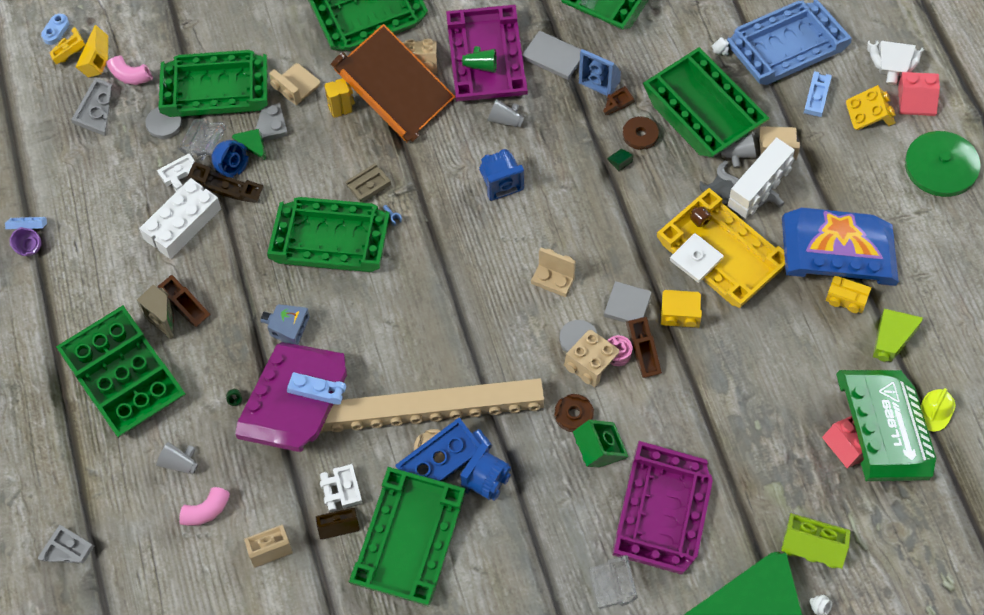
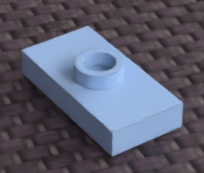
(26, 222)

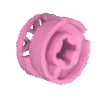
(625, 350)

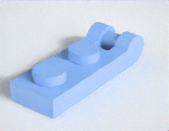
(817, 94)
(316, 388)

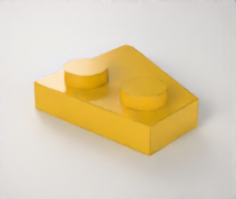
(67, 47)

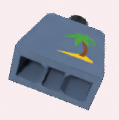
(286, 323)

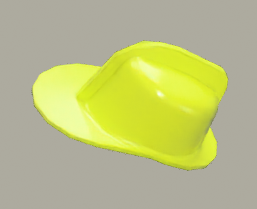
(937, 409)

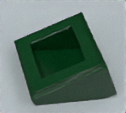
(620, 159)

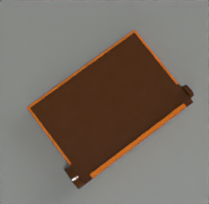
(394, 82)

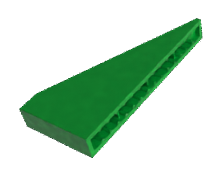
(760, 590)

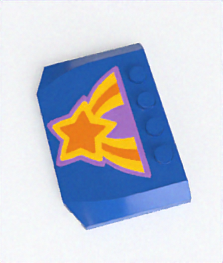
(839, 245)

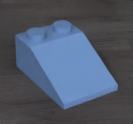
(598, 73)

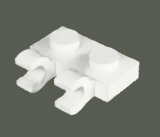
(176, 171)

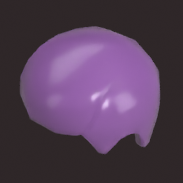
(25, 241)

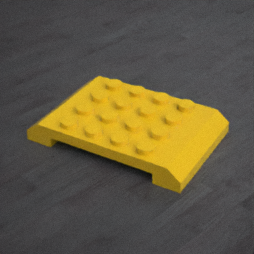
(747, 259)

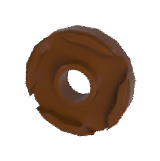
(640, 124)
(577, 402)

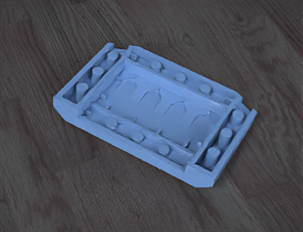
(788, 40)

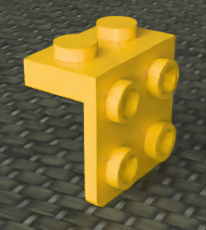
(870, 107)
(681, 308)

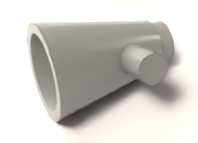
(505, 115)
(741, 149)
(176, 460)

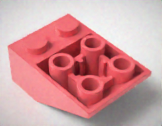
(844, 442)

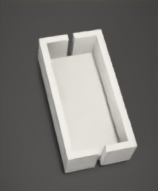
(761, 178)
(180, 218)

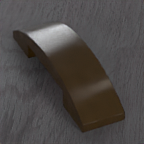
(223, 185)

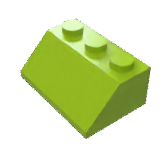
(816, 541)

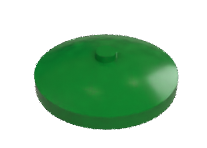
(942, 163)

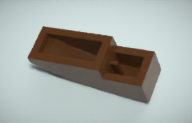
(184, 301)
(643, 347)

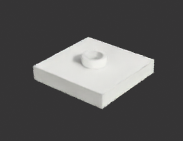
(696, 257)

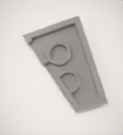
(94, 107)

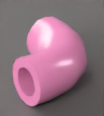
(129, 74)
(206, 511)

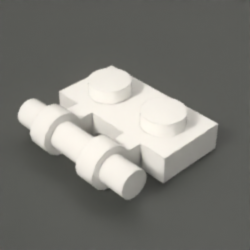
(347, 487)

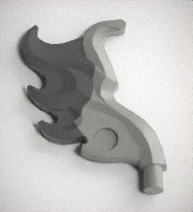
(724, 182)

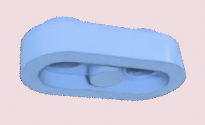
(56, 26)

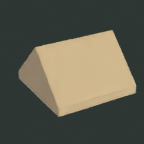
(268, 546)

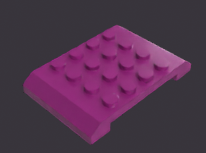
(488, 29)

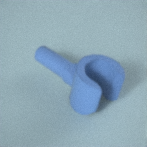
(393, 215)

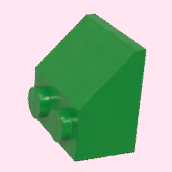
(599, 443)

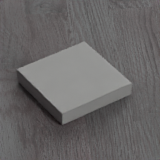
(627, 302)

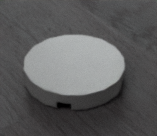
(162, 125)
(573, 332)

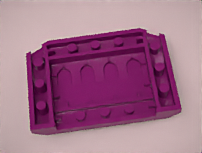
(284, 418)
(663, 508)

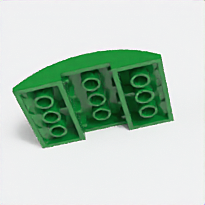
(120, 371)

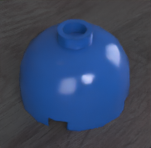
(229, 158)

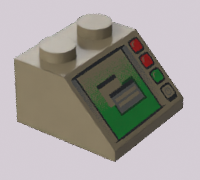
(158, 310)

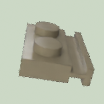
(368, 183)

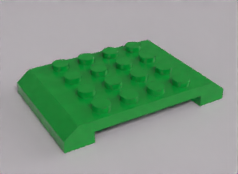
(408, 536)

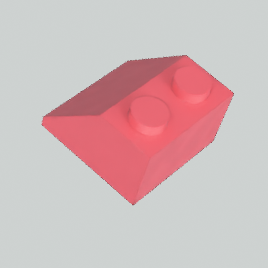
(918, 93)

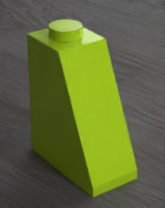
(894, 333)

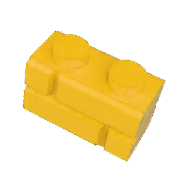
(339, 97)
(848, 294)

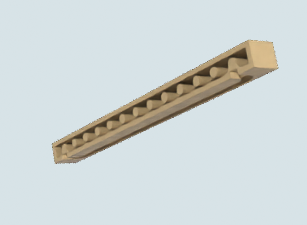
(435, 405)

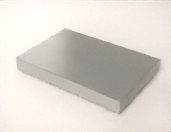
(553, 55)

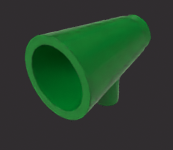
(481, 60)

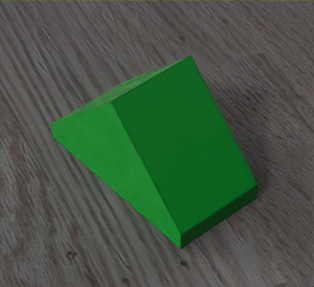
(252, 141)

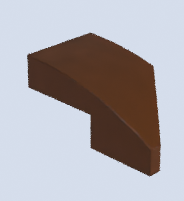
(618, 101)

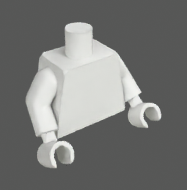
(894, 58)

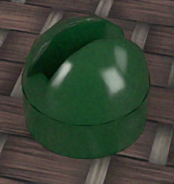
(230, 400)

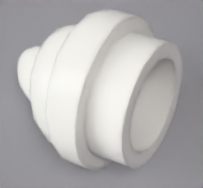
(721, 47)
(821, 605)

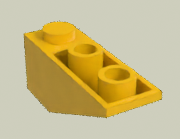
(94, 53)

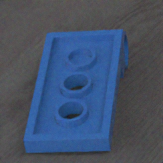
(454, 442)

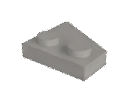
(272, 122)
(66, 547)

